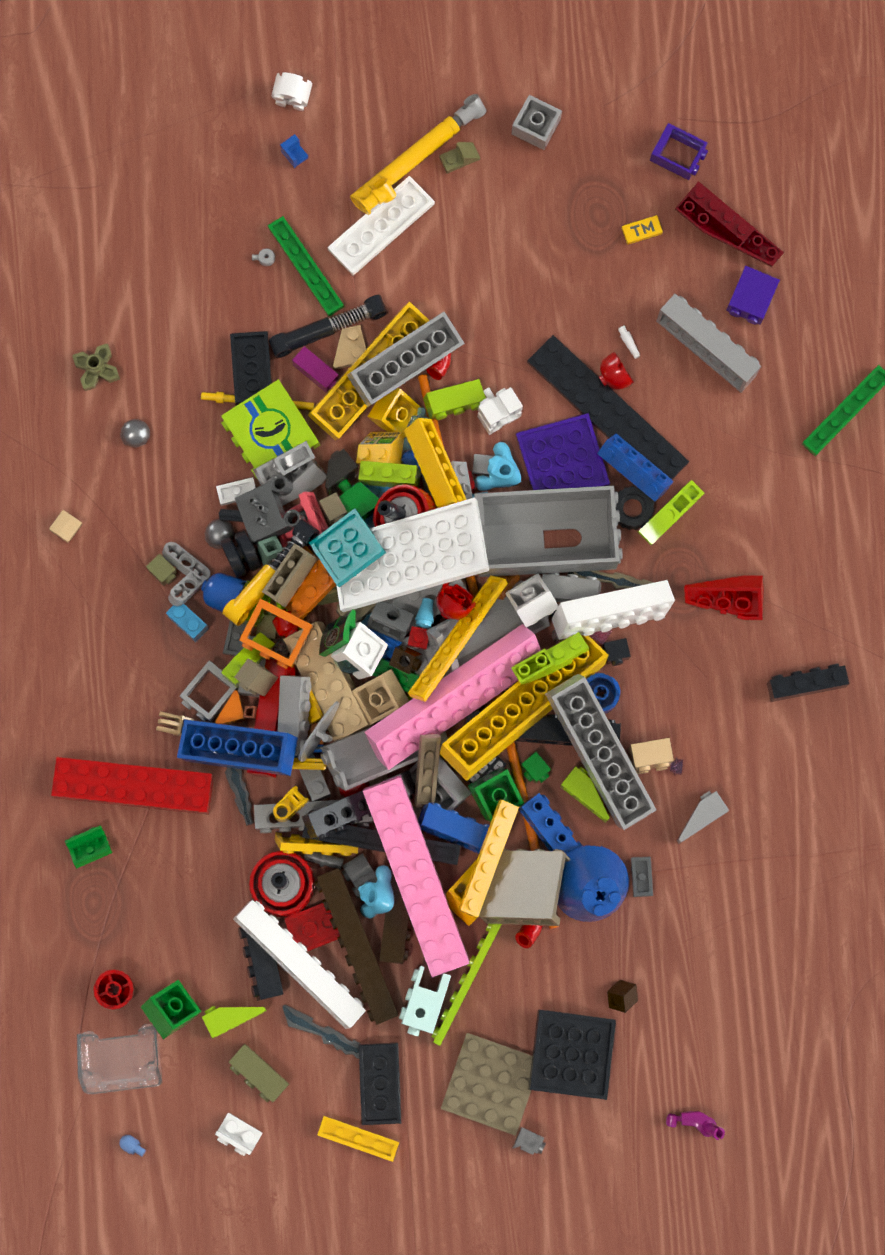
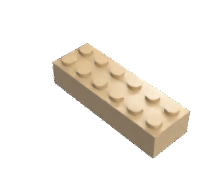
(329, 684)

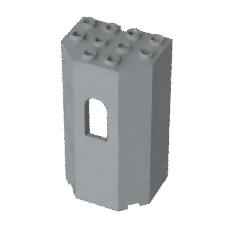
(516, 523)

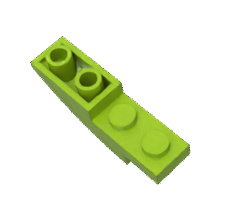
(671, 512)
(550, 660)

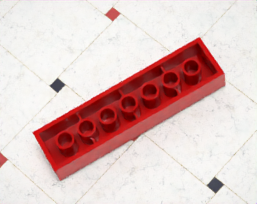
(132, 785)

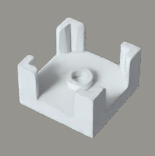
(362, 651)

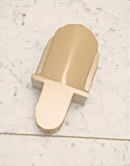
(177, 724)

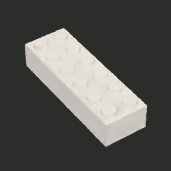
(613, 610)

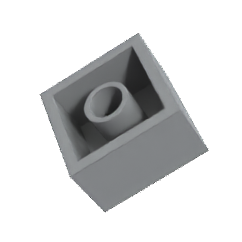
(536, 122)

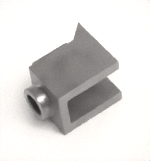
(529, 1141)

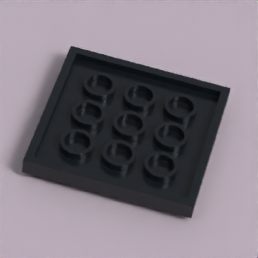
(572, 1054)

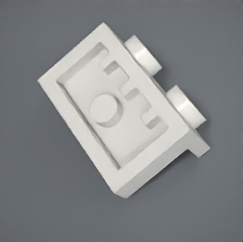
(238, 1134)

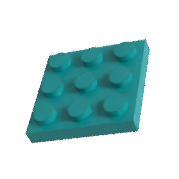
(347, 547)

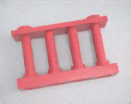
(315, 516)

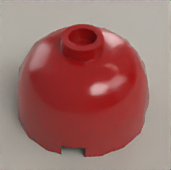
(614, 373)
(454, 602)
(113, 989)

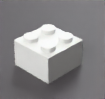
(532, 600)

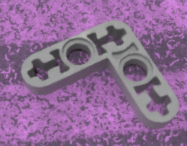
(191, 576)

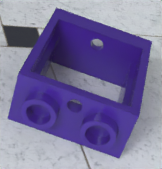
(685, 138)

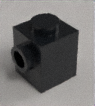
(617, 651)

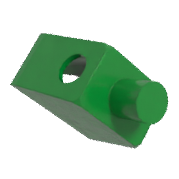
(358, 497)

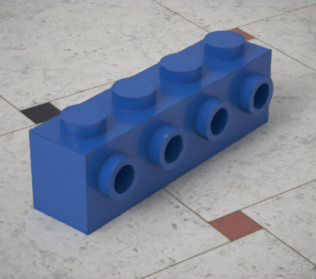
(635, 467)
(547, 824)
(452, 827)

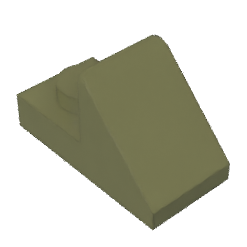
(462, 155)

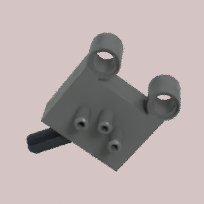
(263, 511)

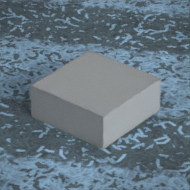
(481, 464)

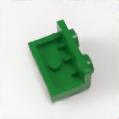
(88, 846)

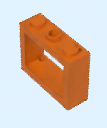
(267, 653)

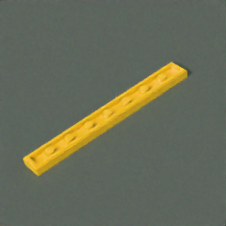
(457, 639)

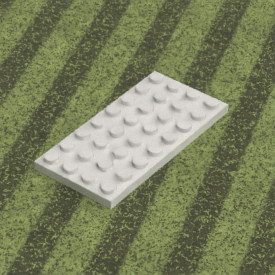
(420, 555)

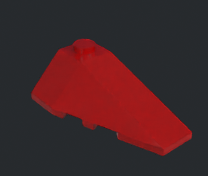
(733, 595)

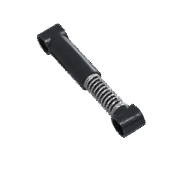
(285, 343)

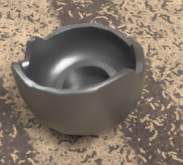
(135, 433)
(217, 531)

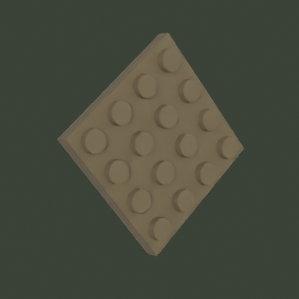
(489, 1084)

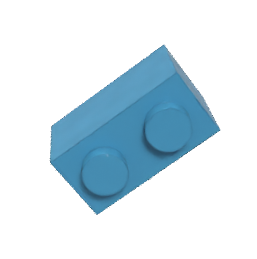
(187, 621)

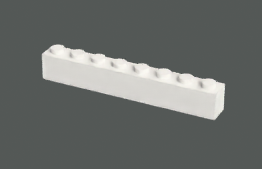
(299, 964)

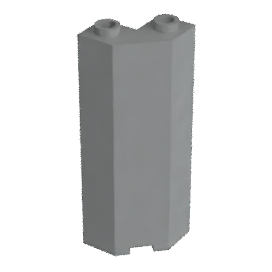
(496, 624)
(354, 761)

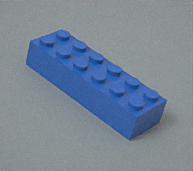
(237, 747)

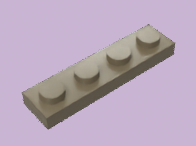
(427, 769)

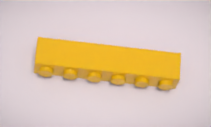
(434, 463)

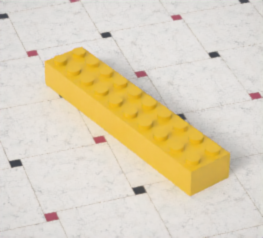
(513, 715)

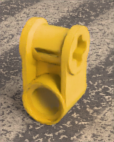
(291, 804)

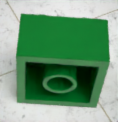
(492, 788)
(170, 1009)

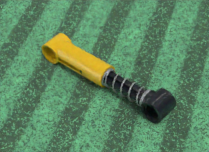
(239, 608)

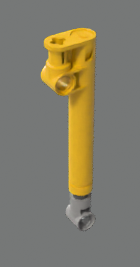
(380, 189)

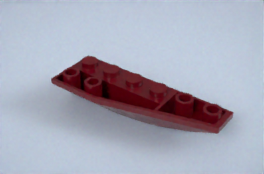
(725, 225)

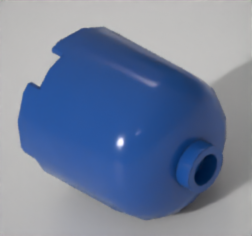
(221, 589)

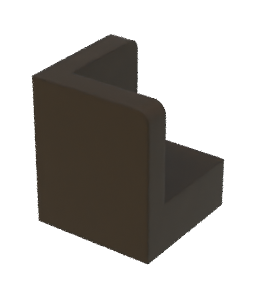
(622, 996)

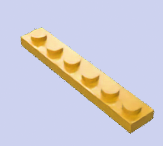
(488, 858)

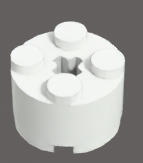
(291, 90)

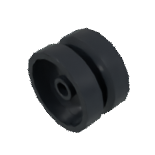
(240, 554)

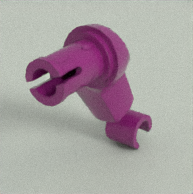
(697, 1119)

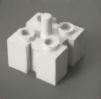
(499, 410)

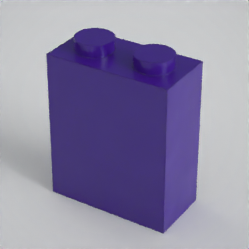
(752, 295)

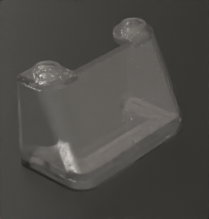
(119, 1061)

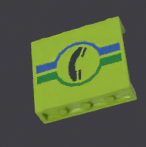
(267, 425)

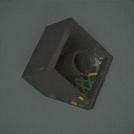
(340, 467)

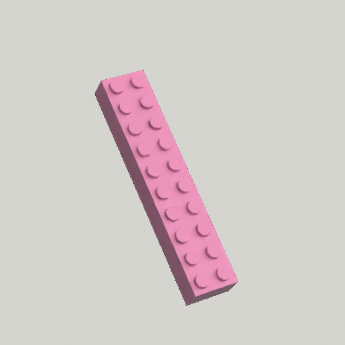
(452, 698)
(416, 876)

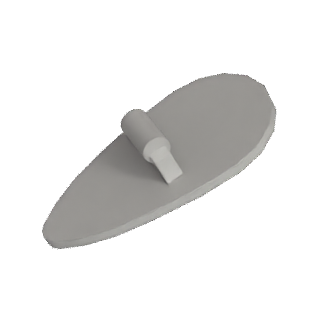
(318, 733)

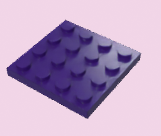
(563, 455)

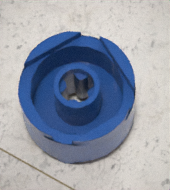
(609, 686)

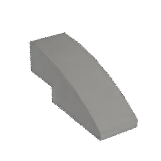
(284, 463)

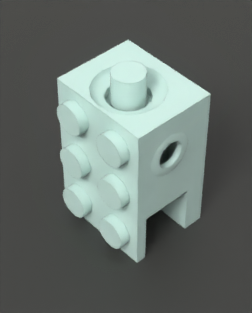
(423, 1004)

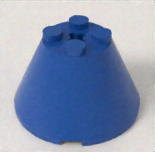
(592, 883)

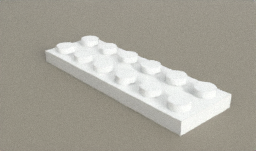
(381, 227)

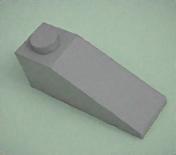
(315, 783)
(705, 813)

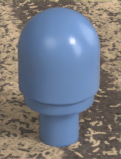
(131, 1145)

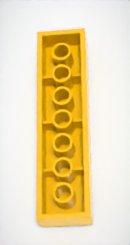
(342, 402)

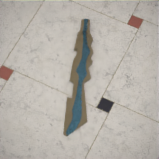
(617, 579)

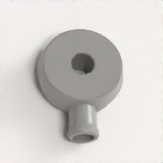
(261, 257)

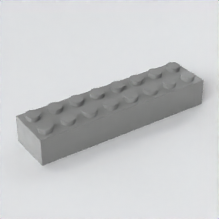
(600, 751)

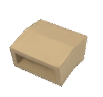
(65, 526)

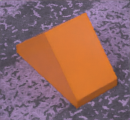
(232, 711)

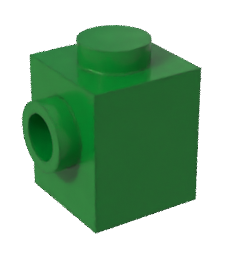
(535, 769)

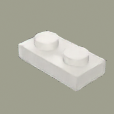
(228, 492)

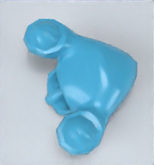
(501, 469)
(378, 895)

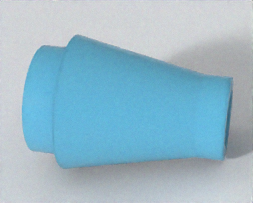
(425, 614)

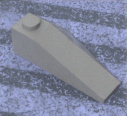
(304, 480)

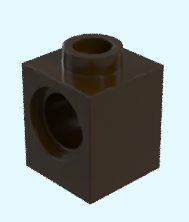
(398, 659)

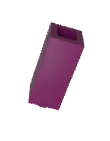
(315, 369)

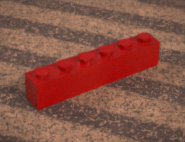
(269, 705)

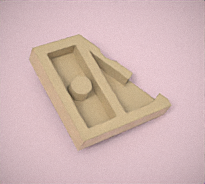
(349, 348)

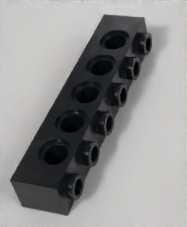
(315, 822)

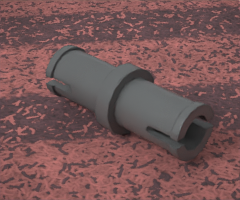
(324, 860)

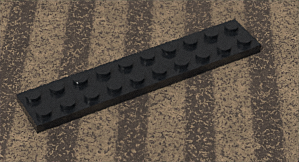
(605, 408)

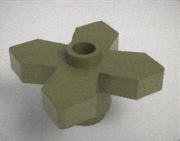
(102, 369)

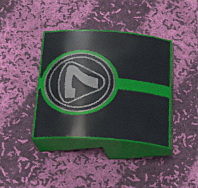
(337, 633)

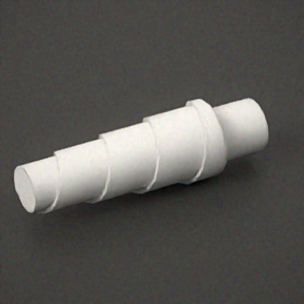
(628, 340)

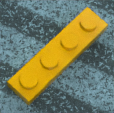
(358, 1138)

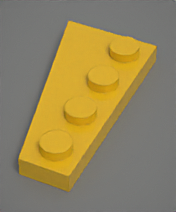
(297, 843)

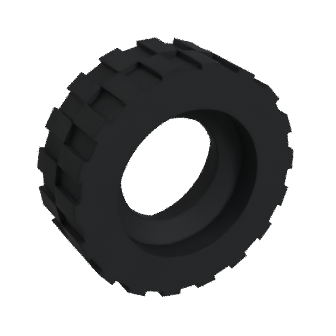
(646, 503)

